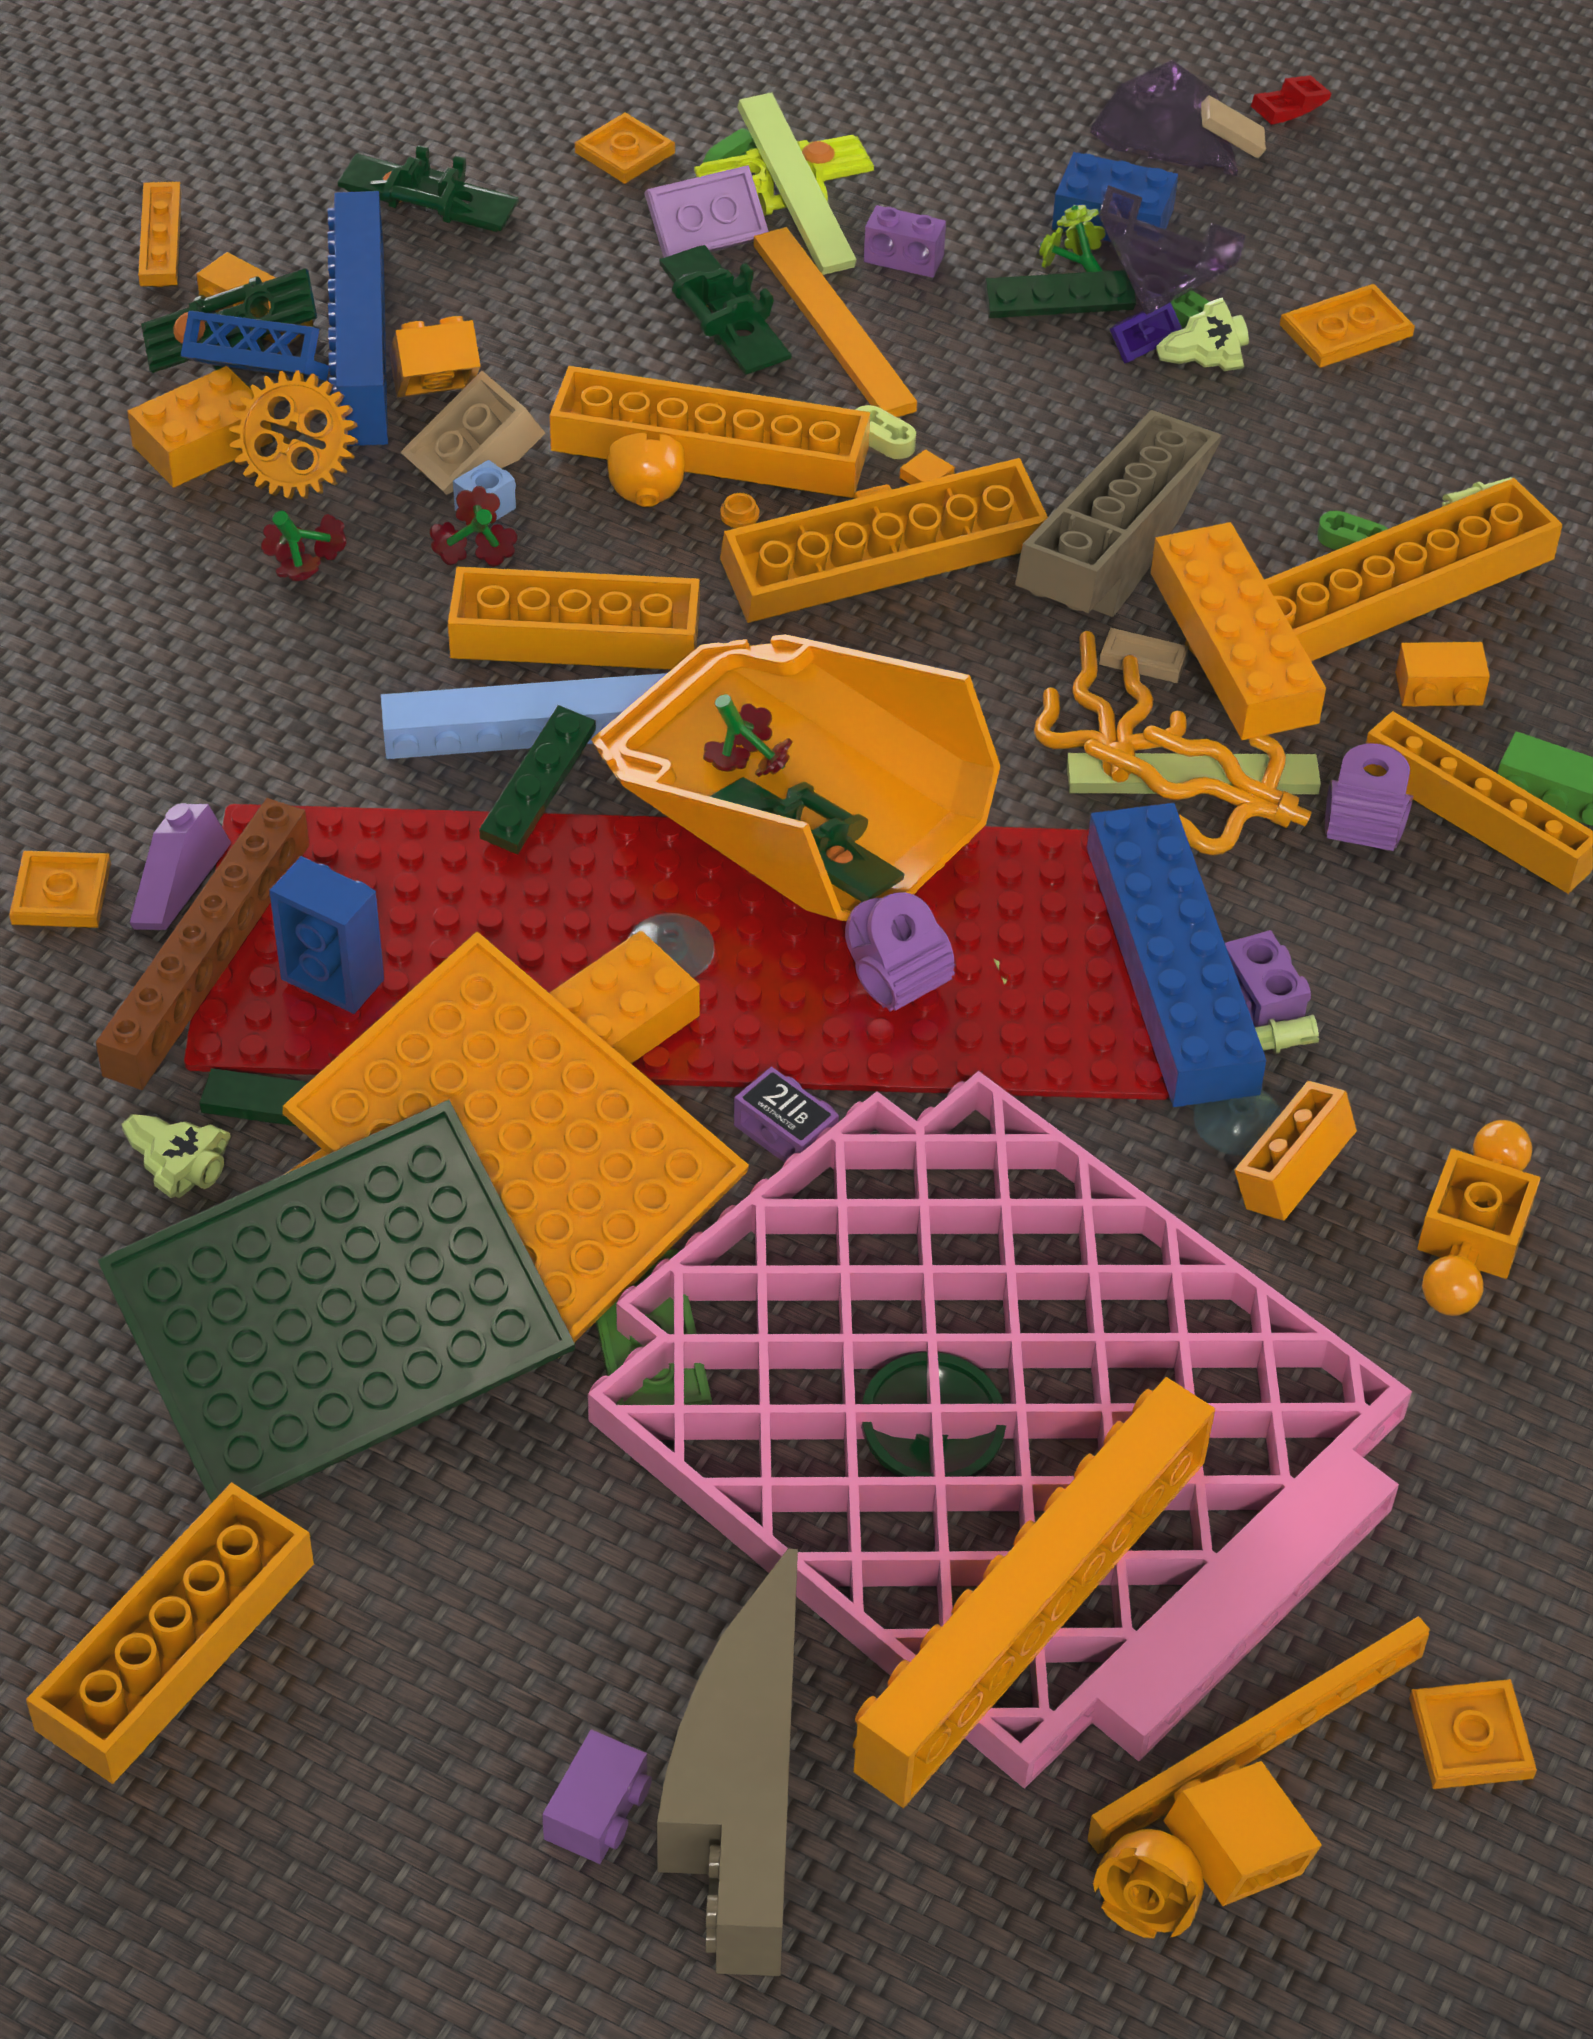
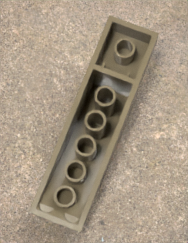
(1106, 529)
(731, 1777)

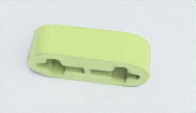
(890, 434)

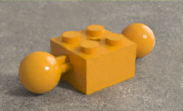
(1477, 1216)

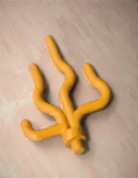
(1122, 737)
(1249, 795)

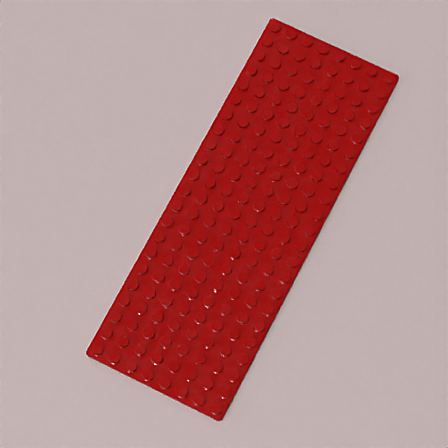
(778, 975)

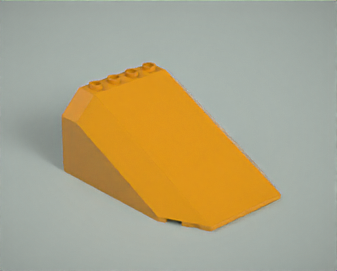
(865, 733)

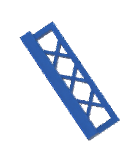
(252, 359)

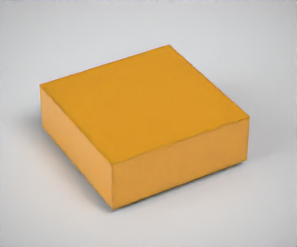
(924, 468)

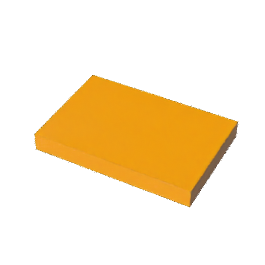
(1346, 325)

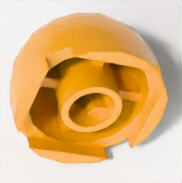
(646, 469)
(1150, 1883)

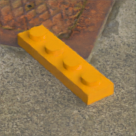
(160, 234)

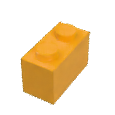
(1442, 674)

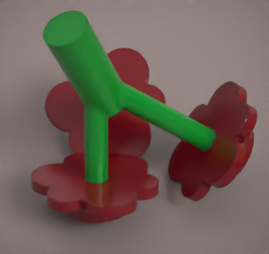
(478, 511)
(285, 542)
(746, 729)

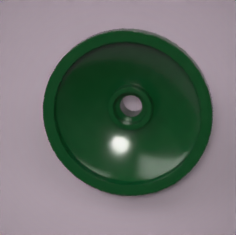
(906, 1383)

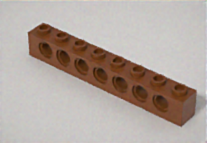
(201, 945)

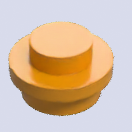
(739, 510)

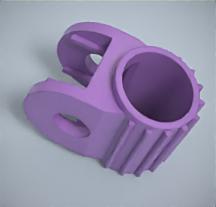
(1369, 807)
(898, 949)

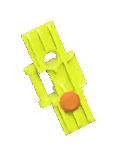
(826, 158)

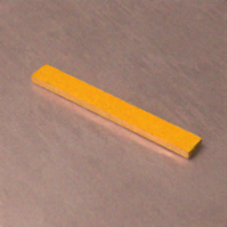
(834, 322)
(1261, 1732)

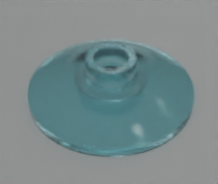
(682, 939)
(1234, 1130)

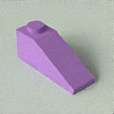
(177, 863)

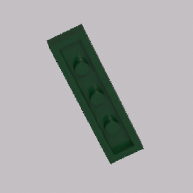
(1059, 294)
(537, 779)

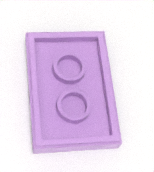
(707, 211)

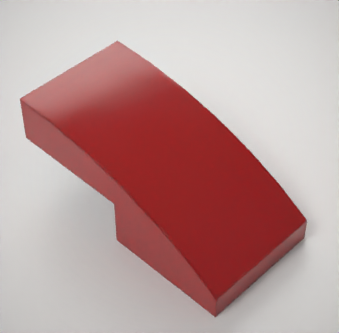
(1295, 99)

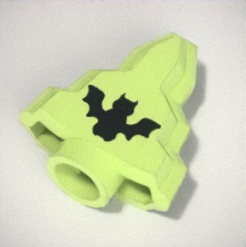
(1208, 339)
(178, 1152)

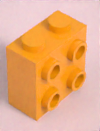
(1242, 1831)

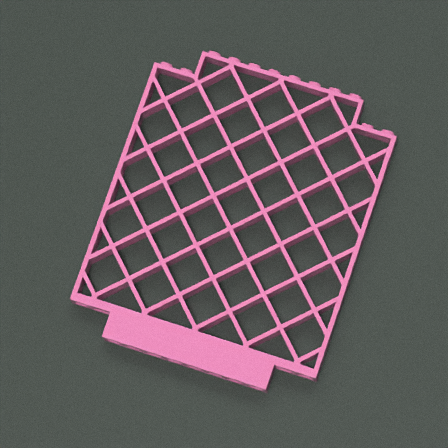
(1226, 1597)

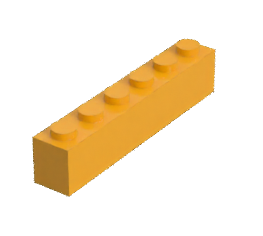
(1488, 805)

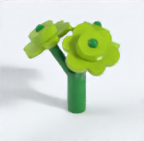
(1080, 238)

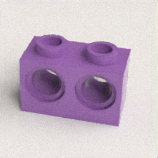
(904, 241)
(1268, 979)

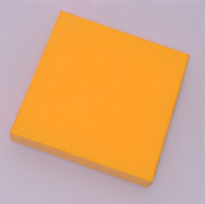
(625, 147)
(60, 889)
(1472, 1734)

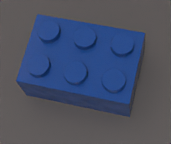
(1089, 177)
(327, 934)

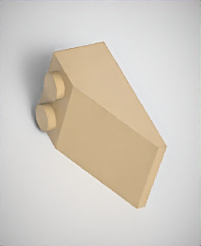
(471, 429)

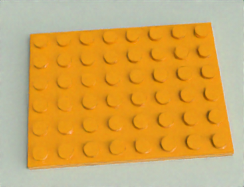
(569, 1131)

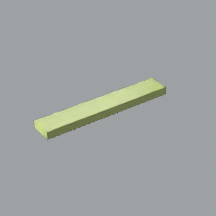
(796, 183)
(1088, 776)

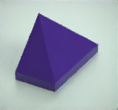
(1144, 332)

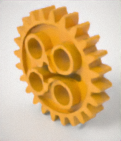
(305, 402)

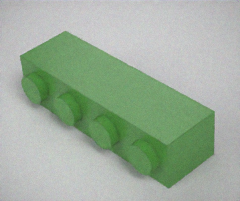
(1551, 774)

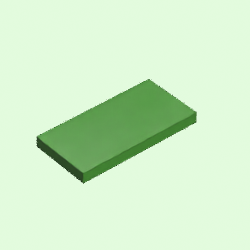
(660, 1388)

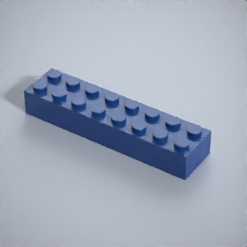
(358, 313)
(1175, 955)

